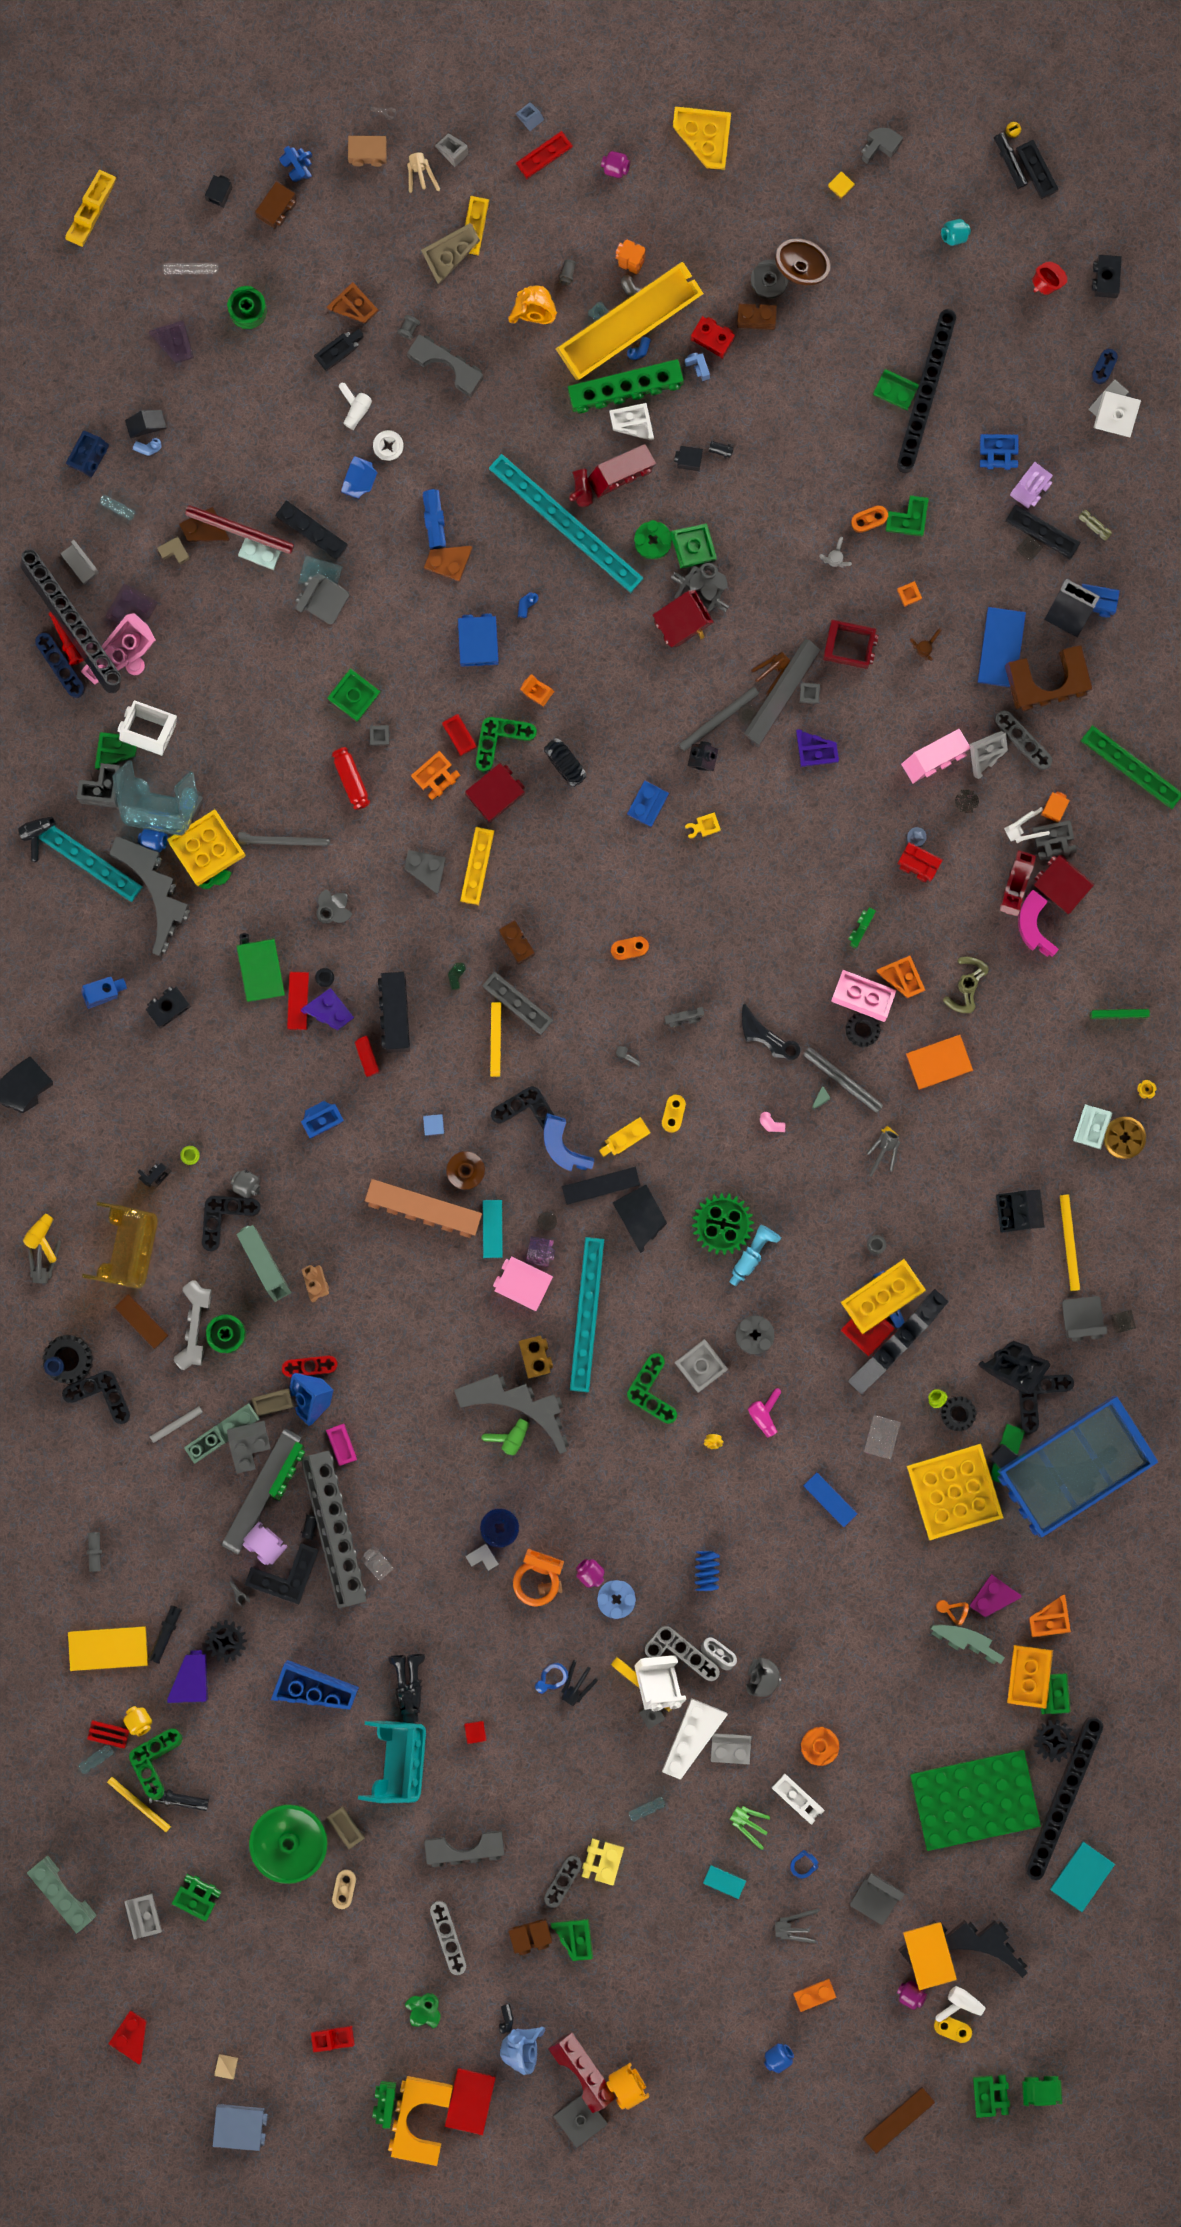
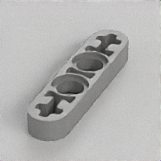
(449, 1937)

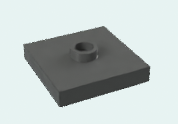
(579, 2121)

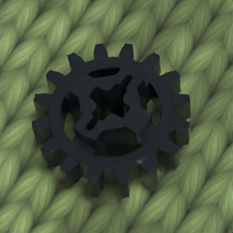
(222, 1649)
(1041, 1738)

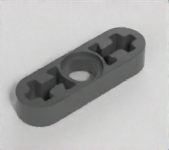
(575, 1871)

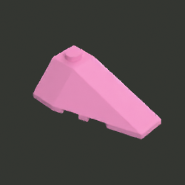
(125, 644)

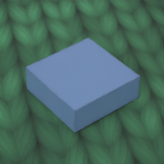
(433, 1124)

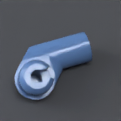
(148, 449)

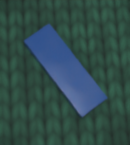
(830, 1499)

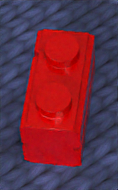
(919, 862)

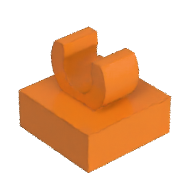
(909, 594)

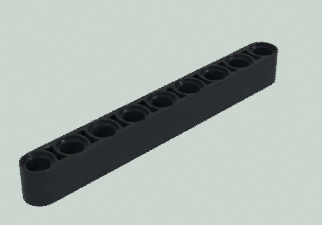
(930, 383)
(71, 629)
(1064, 1808)

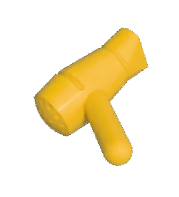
(36, 1236)

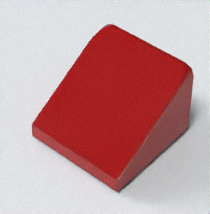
(475, 1732)

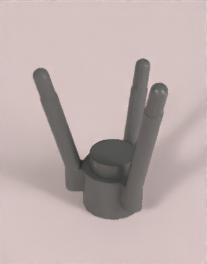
(888, 1141)
(39, 1273)
(785, 1931)

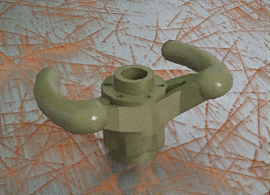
(982, 971)

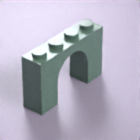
(48, 1881)

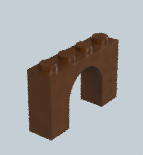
(1027, 693)

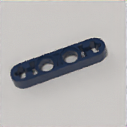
(61, 664)

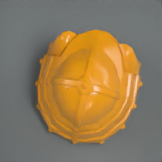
(533, 305)

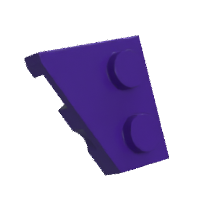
(815, 750)
(329, 1010)

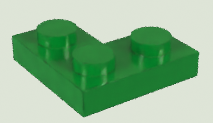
(912, 522)
(864, 921)

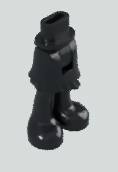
(408, 1694)

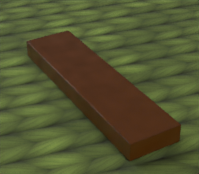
(899, 2120)

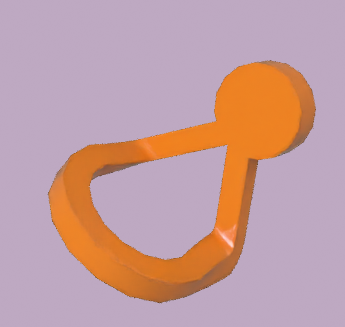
(943, 1606)

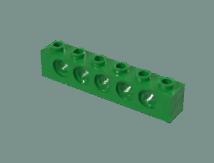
(614, 382)

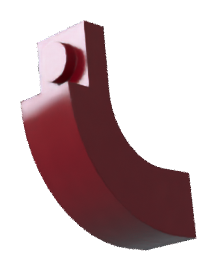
(1017, 883)

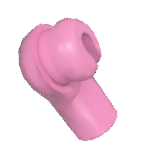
(768, 1123)

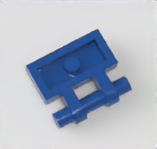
(998, 445)

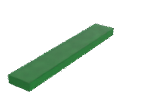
(1132, 767)

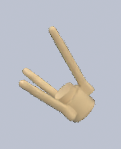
(418, 164)

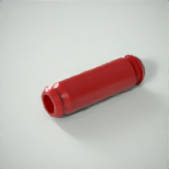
(350, 778)

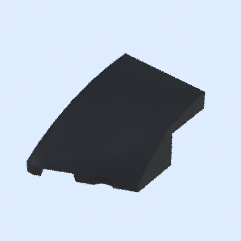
(22, 1085)
(640, 1216)
(1017, 1367)

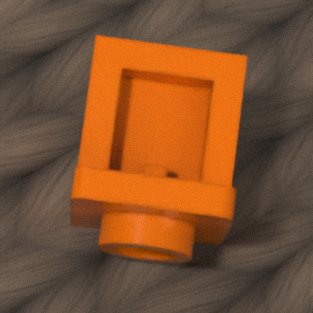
(536, 690)

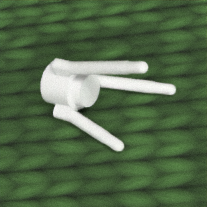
(1014, 830)

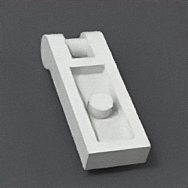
(797, 1798)

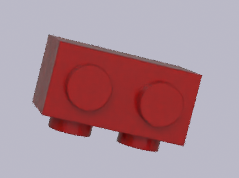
(712, 336)

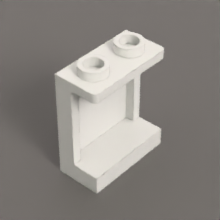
(659, 1683)

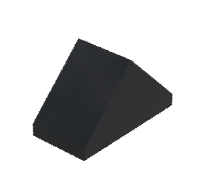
(145, 422)

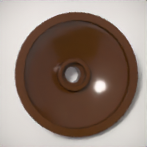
(802, 262)

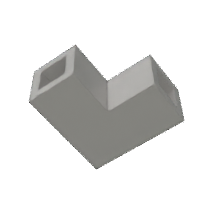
(482, 1554)

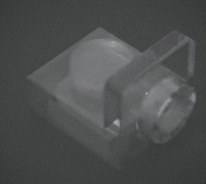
(377, 1563)

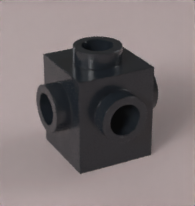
(703, 756)

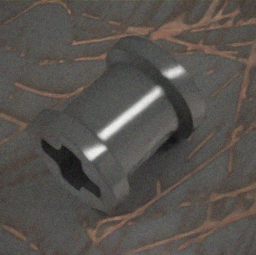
(408, 327)

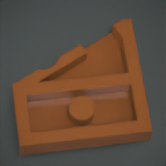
(353, 304)

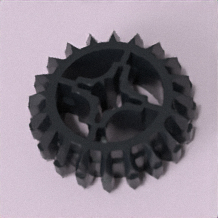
(565, 762)

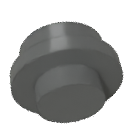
(876, 1244)

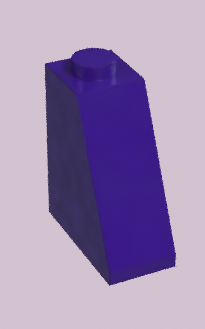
(191, 1680)

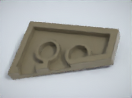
(450, 251)

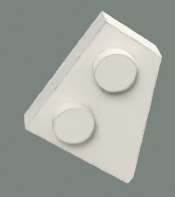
(632, 421)

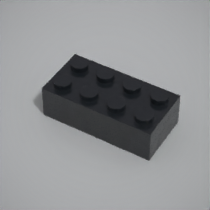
(395, 1012)

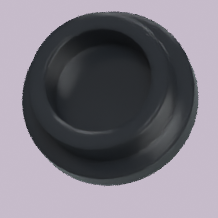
(324, 977)

